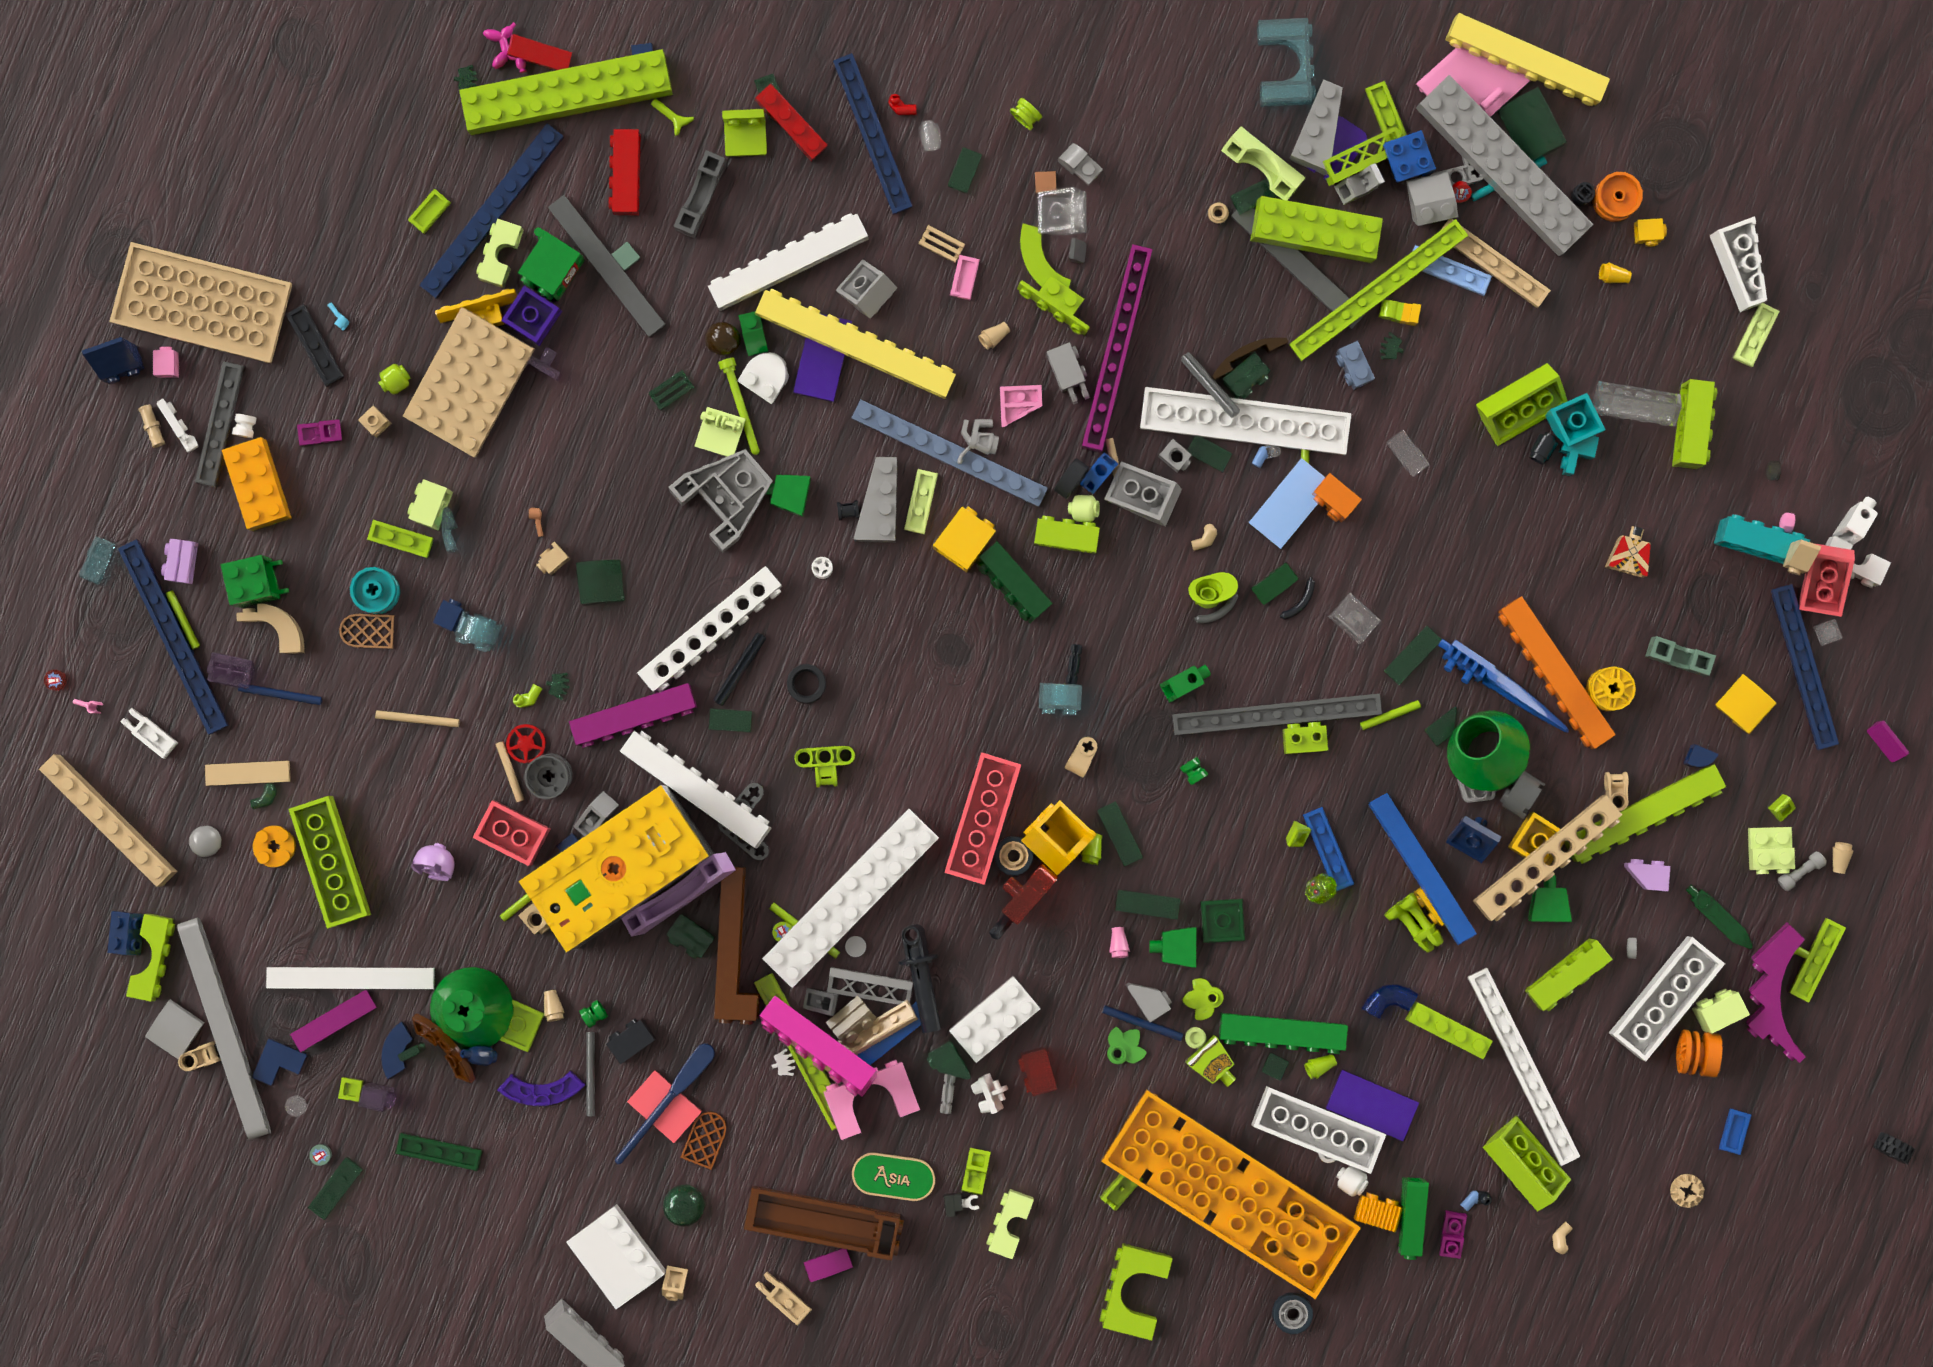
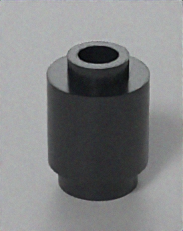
(1543, 448)

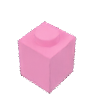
(165, 363)

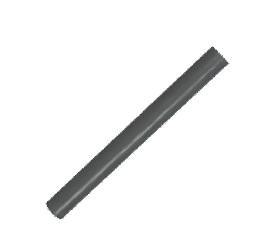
(590, 1073)

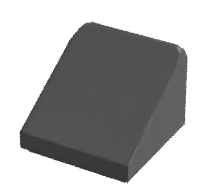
(1077, 251)

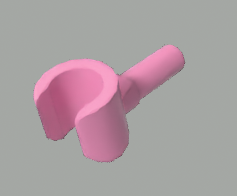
(91, 705)

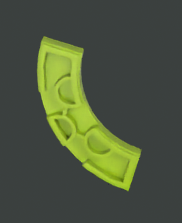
(1035, 259)

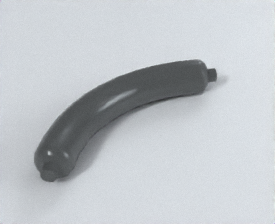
(1218, 614)

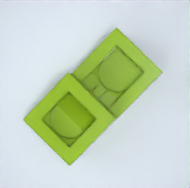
(975, 1171)

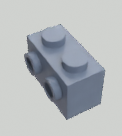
(1355, 365)

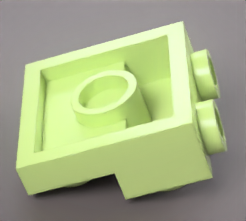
(1771, 849)

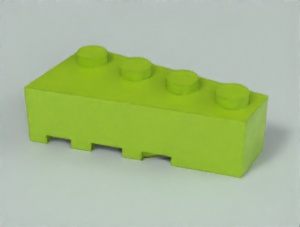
(1568, 974)

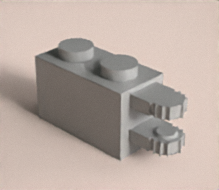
(1067, 370)

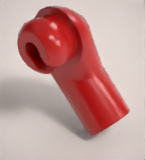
(899, 107)

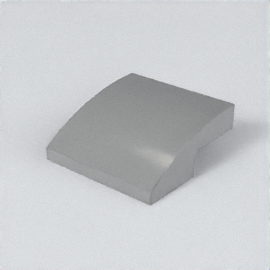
(174, 1029)

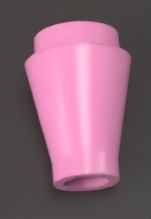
(1119, 945)

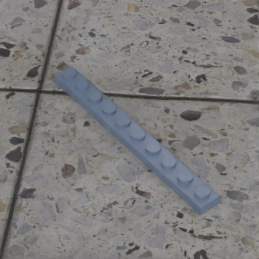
(949, 453)

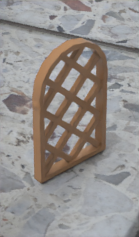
(363, 616)

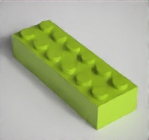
(1316, 229)
(329, 861)

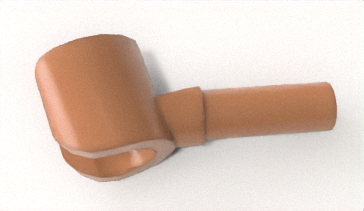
(536, 513)

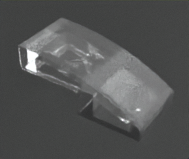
(1407, 453)

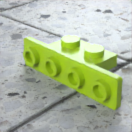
(1057, 300)

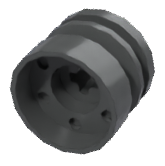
(536, 778)

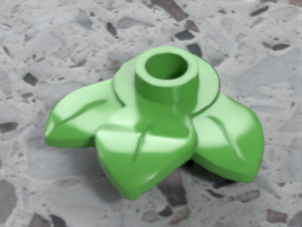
(1127, 1044)

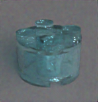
(478, 631)

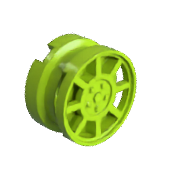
(1026, 113)

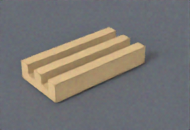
(926, 236)

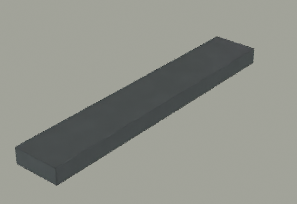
(219, 424)

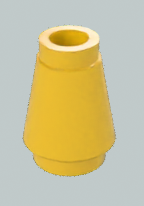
(1614, 274)

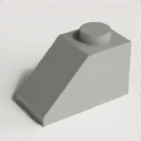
(596, 814)

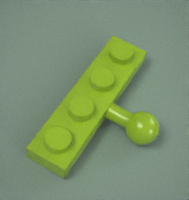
(1816, 959)

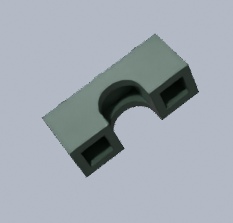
(1680, 657)

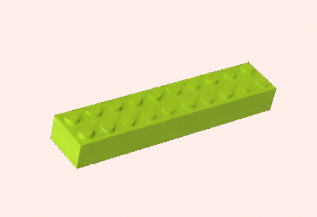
(566, 92)

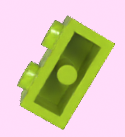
(1305, 739)

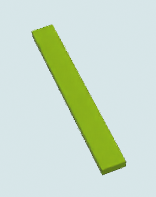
(816, 1079)

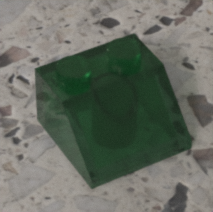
(600, 582)
(948, 1060)

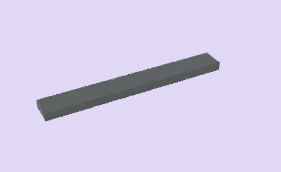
(606, 266)
(1300, 268)

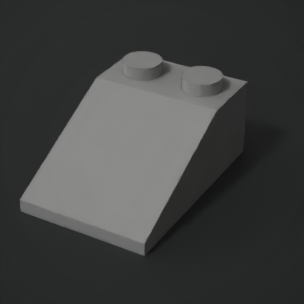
(1143, 493)

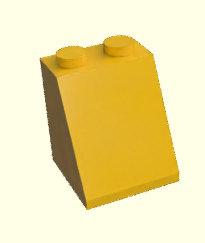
(964, 538)

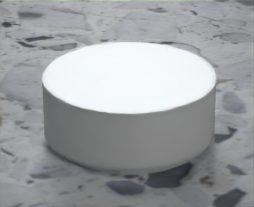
(855, 946)
(1631, 948)

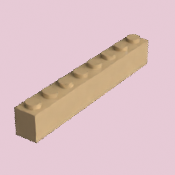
(108, 820)

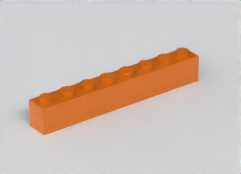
(1556, 673)

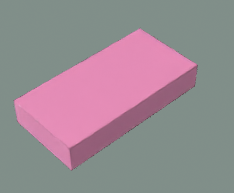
(964, 277)

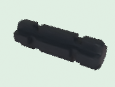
(1074, 664)

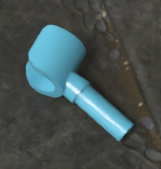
(341, 322)

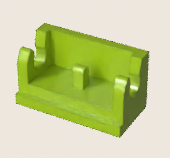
(1118, 1191)

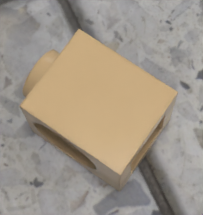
(374, 421)
(526, 917)

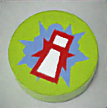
(780, 930)

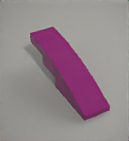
(333, 1021)

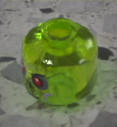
(1321, 888)

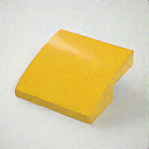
(1746, 704)

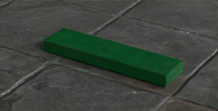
(438, 1151)

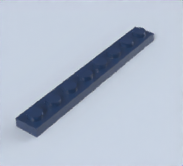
(872, 134)
(1804, 667)

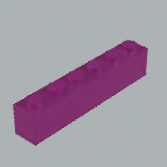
(633, 714)

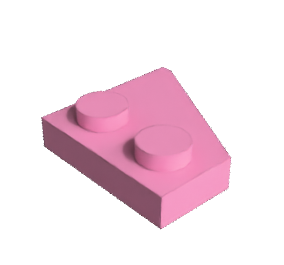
(1019, 401)

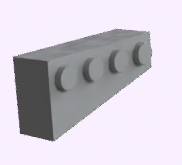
(1319, 130)

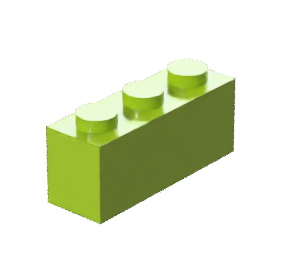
(1066, 535)

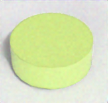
(1195, 1037)

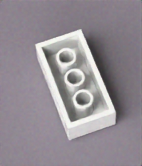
(994, 1019)

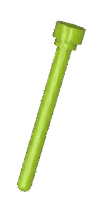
(728, 367)

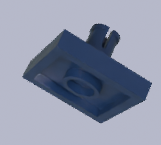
(1473, 838)

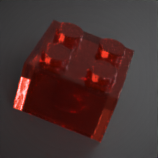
(1038, 1071)

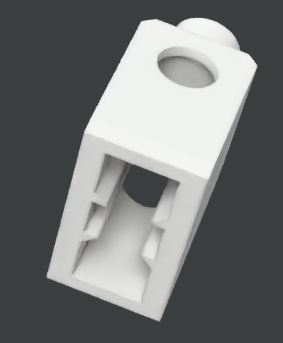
(1857, 521)

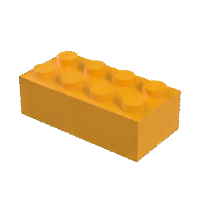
(256, 484)

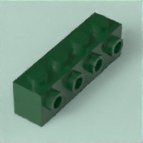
(1013, 582)

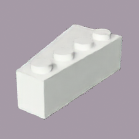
(1741, 262)

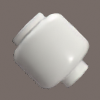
(1352, 1181)

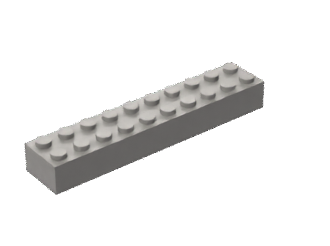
(1504, 165)

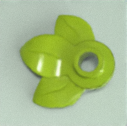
(1200, 998)

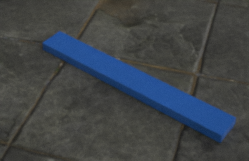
(1422, 869)

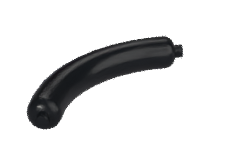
(1302, 603)

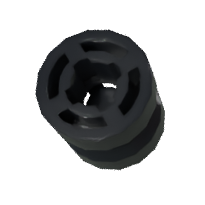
(1580, 197)

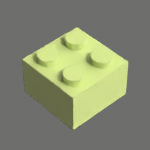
(429, 504)
(1720, 1010)

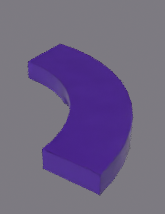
(541, 1094)

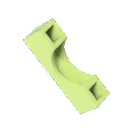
(1245, 148)

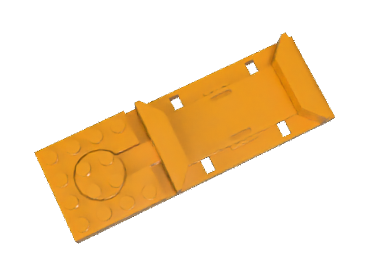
(1254, 1208)

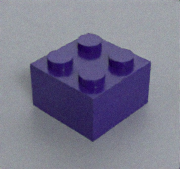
(531, 315)

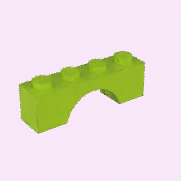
(157, 932)
(1449, 1030)

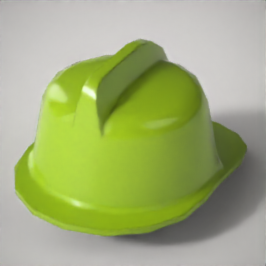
(1213, 589)

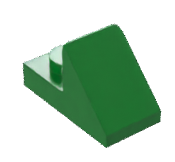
(753, 333)

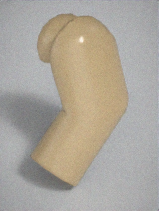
(1207, 539)
(1559, 1238)

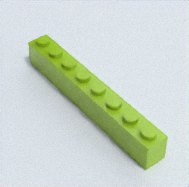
(1654, 810)

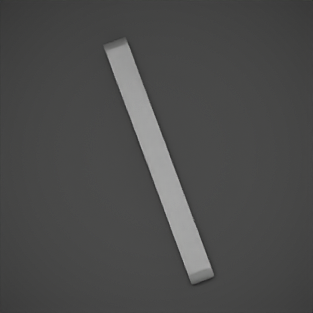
(224, 1028)

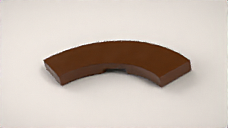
(436, 1036)

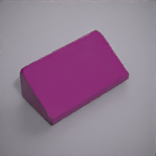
(1887, 741)

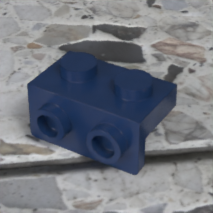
(125, 933)

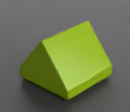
(1782, 807)
(1297, 835)

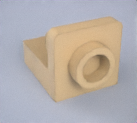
(674, 1283)

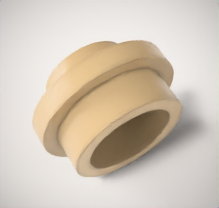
(1218, 206)

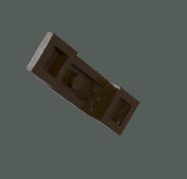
(1270, 345)

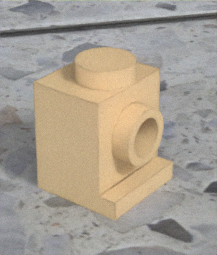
(552, 559)

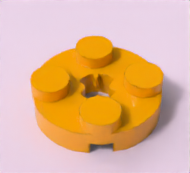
(267, 856)

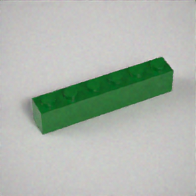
(1283, 1032)

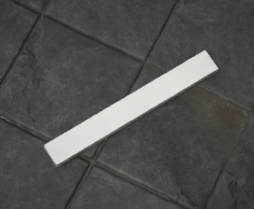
(350, 978)

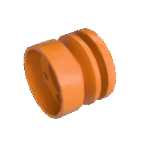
(1702, 1054)

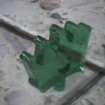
(465, 78)
(1392, 347)
(557, 685)

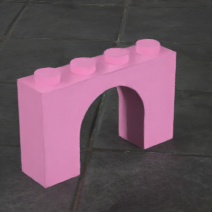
(892, 1078)

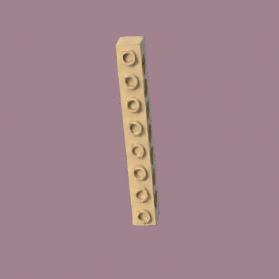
(1486, 900)

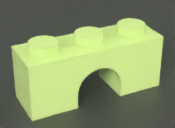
(503, 235)
(1014, 1205)

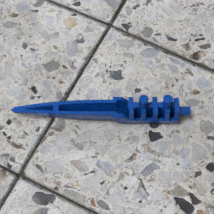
(1493, 678)

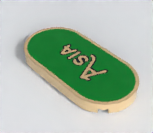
(893, 1176)

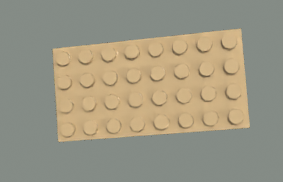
(201, 302)

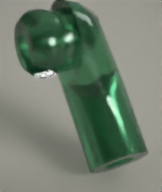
(266, 798)

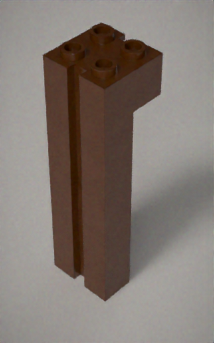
(729, 1002)
(824, 1222)

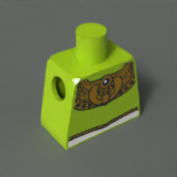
(1212, 1062)

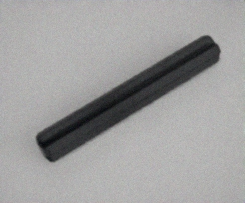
(739, 669)

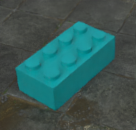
(1755, 538)

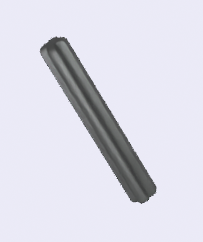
(1210, 385)

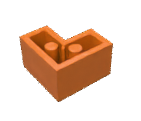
(1337, 498)

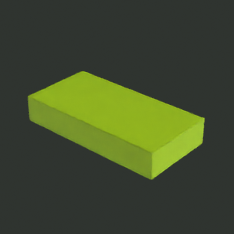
(429, 211)

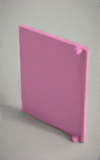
(1483, 81)

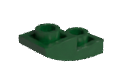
(1275, 583)

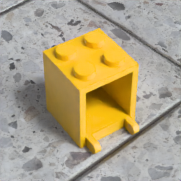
(1062, 841)

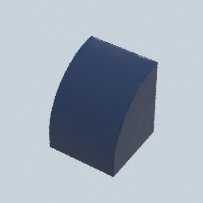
(1699, 756)

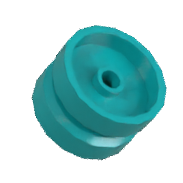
(362, 590)

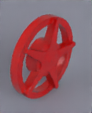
(525, 743)

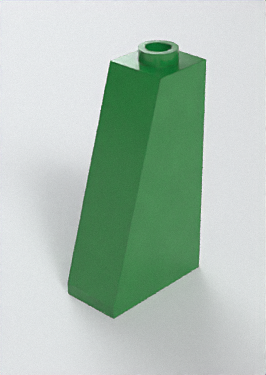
(1413, 1217)

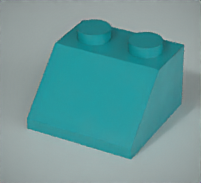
(1575, 420)

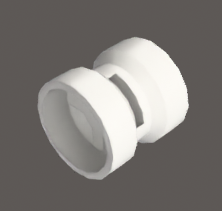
(244, 425)

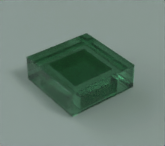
(1275, 1066)

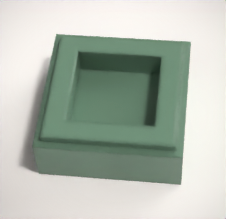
(626, 256)

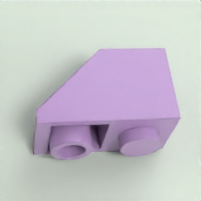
(1650, 876)

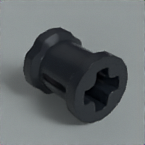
(848, 510)

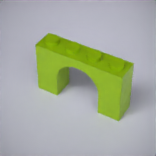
(1130, 1262)

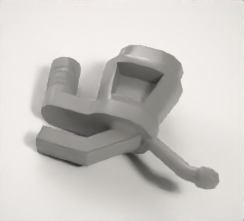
(982, 442)

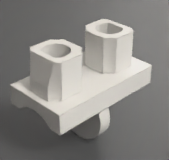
(992, 1091)

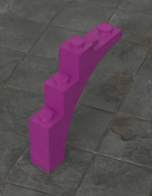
(1768, 1019)

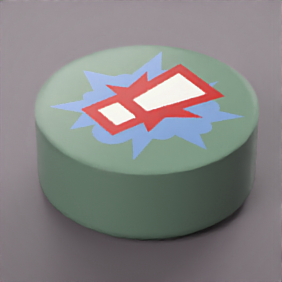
(320, 1154)

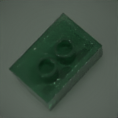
(1532, 125)

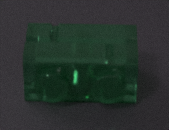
(1246, 376)
(690, 936)

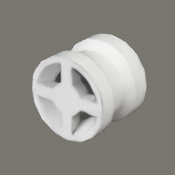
(822, 564)

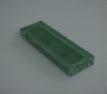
(1412, 655)
(1120, 833)
(335, 1188)

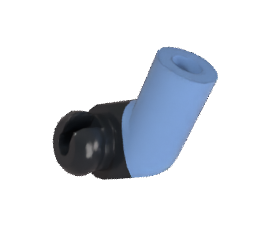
(1476, 1197)

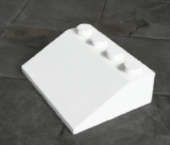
(616, 1256)

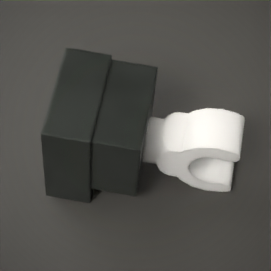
(954, 1203)

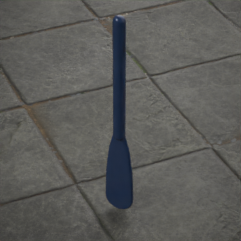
(688, 1074)

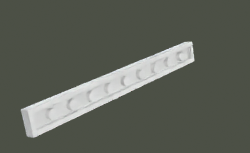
(1523, 1066)

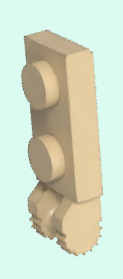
(784, 1299)

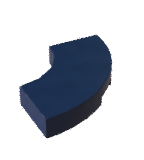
(395, 1044)

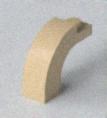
(288, 630)

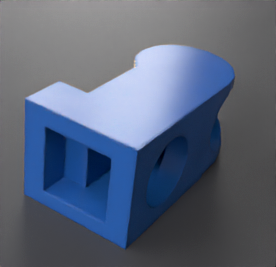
(1098, 473)

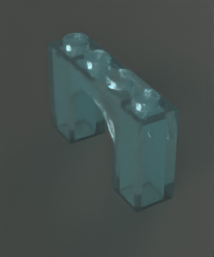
(1296, 35)

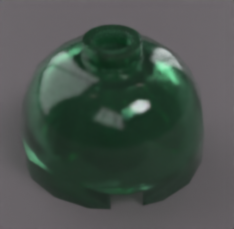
(683, 1205)

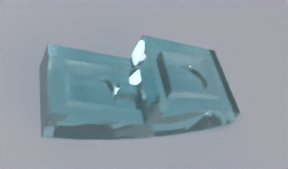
(448, 524)
(97, 560)

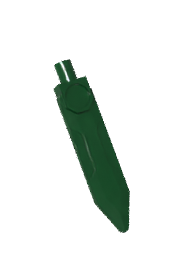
(1719, 917)

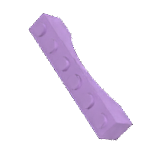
(697, 882)

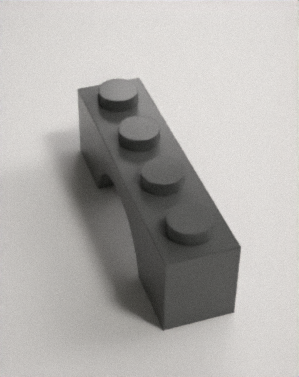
(705, 184)

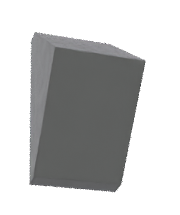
(820, 1001)

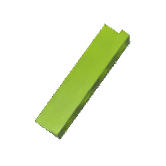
(1355, 168)

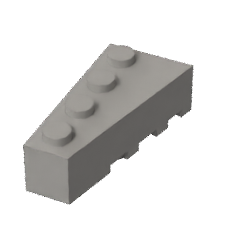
(878, 511)
(581, 1338)

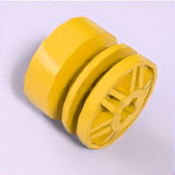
(1600, 694)

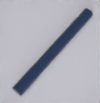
(283, 694)
(1142, 1023)

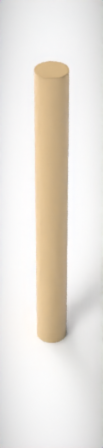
(417, 718)

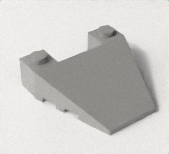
(731, 489)

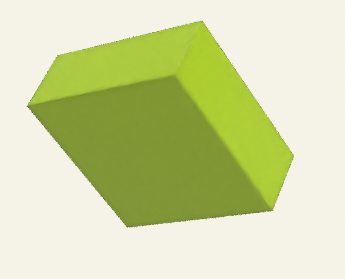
(350, 1089)

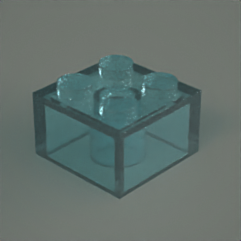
(1059, 697)

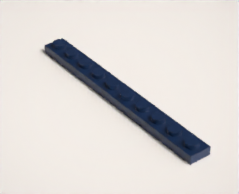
(491, 210)
(173, 637)

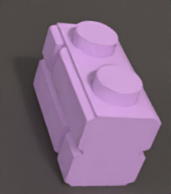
(180, 561)

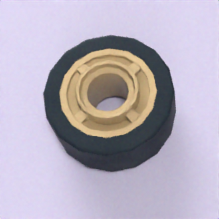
(1005, 864)

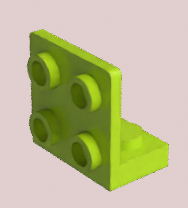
(745, 132)

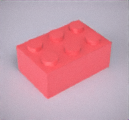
(1827, 581)
(511, 833)

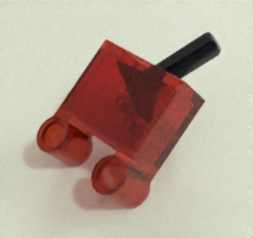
(1023, 898)

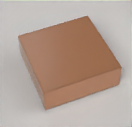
(1045, 181)

